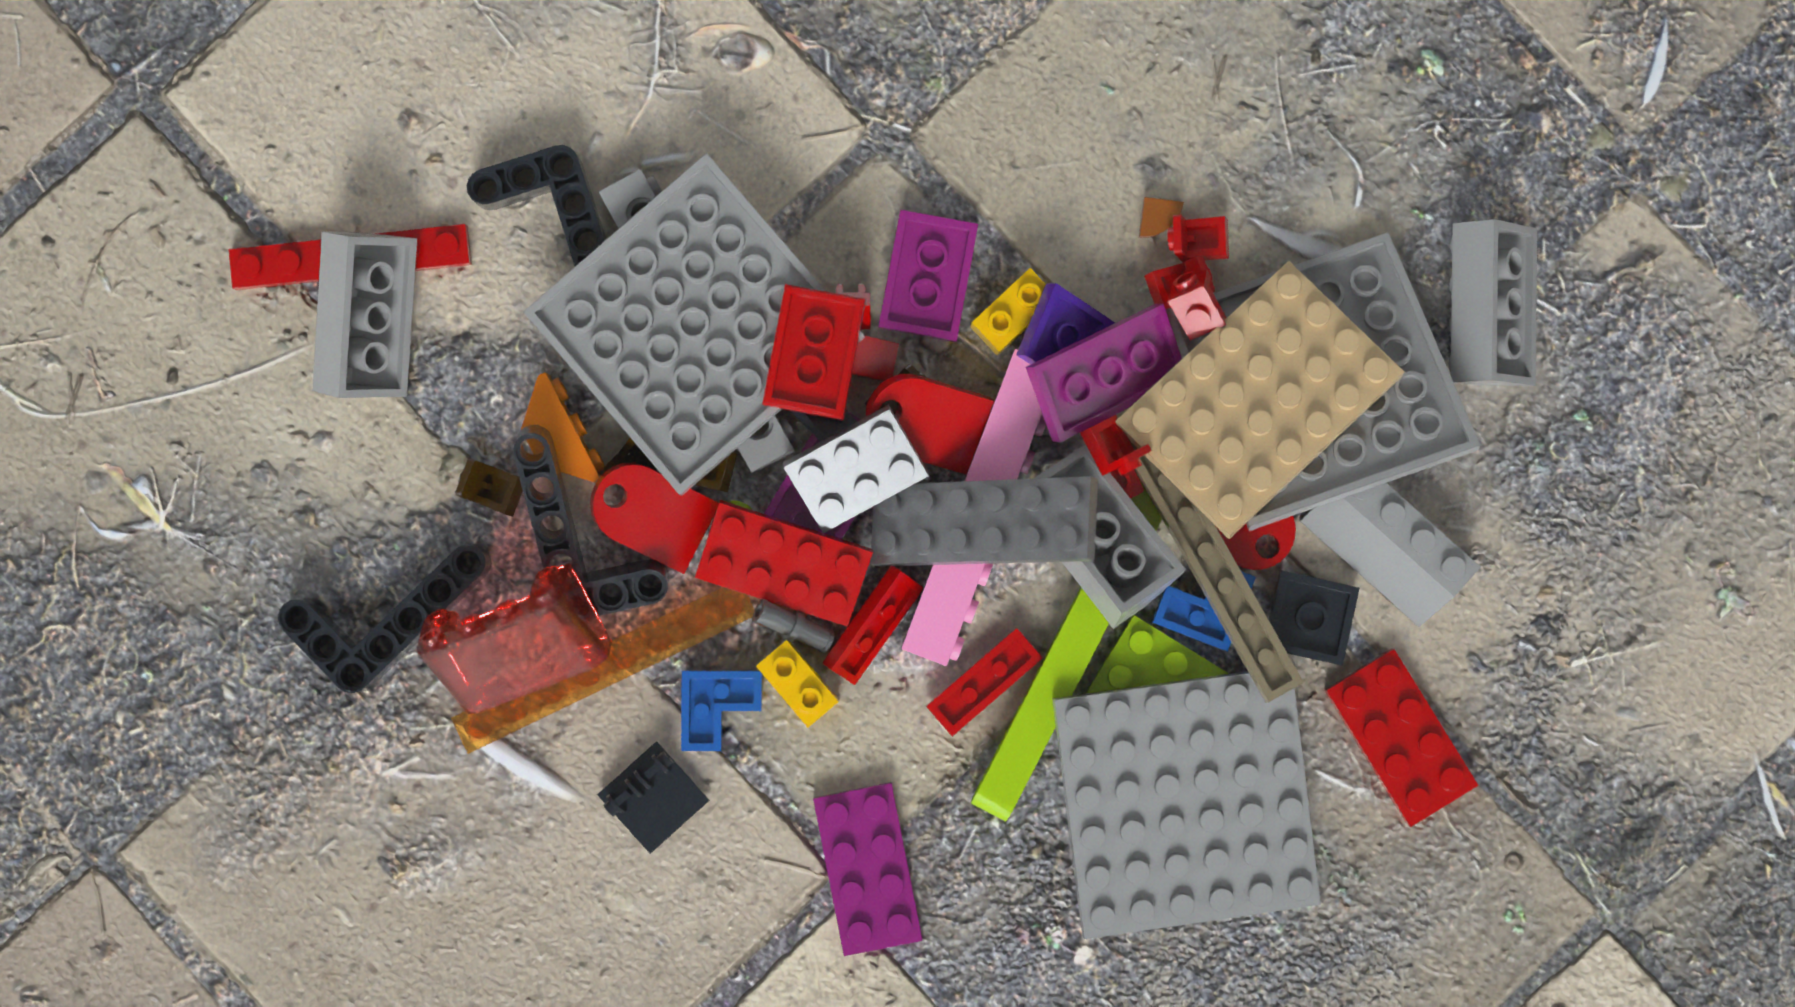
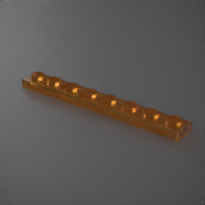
(628, 656)

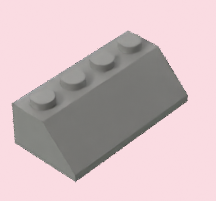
(1493, 303)
(364, 315)
(1394, 549)
(1130, 556)

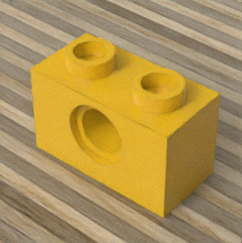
(1009, 312)
(798, 683)

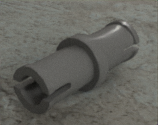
(793, 625)

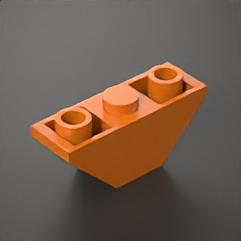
(549, 410)

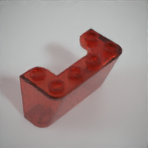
(517, 644)

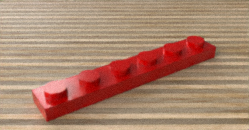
(300, 260)

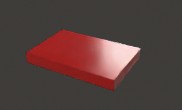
(814, 352)

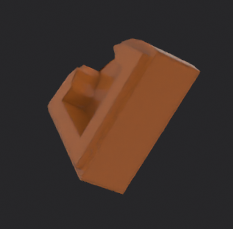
(1158, 216)

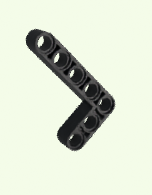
(544, 182)
(566, 540)
(392, 626)

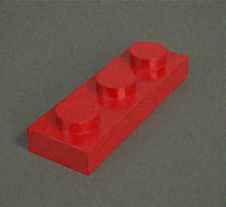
(873, 625)
(984, 682)

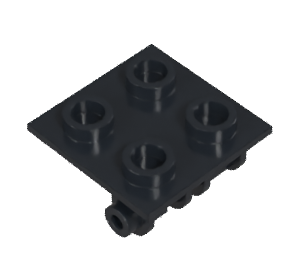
(653, 797)

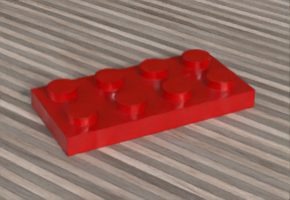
(783, 563)
(1401, 737)

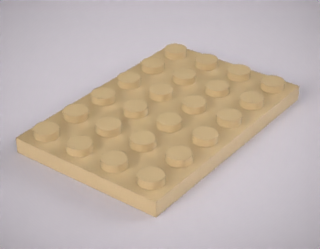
(1259, 399)

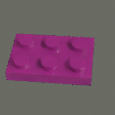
(928, 275)

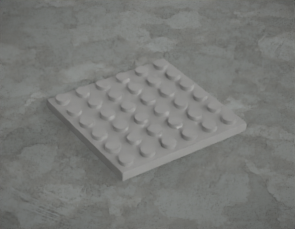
(678, 322)
(1412, 423)
(1185, 804)

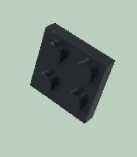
(1313, 616)

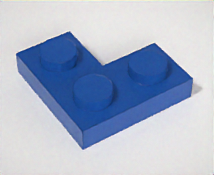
(1193, 616)
(706, 696)

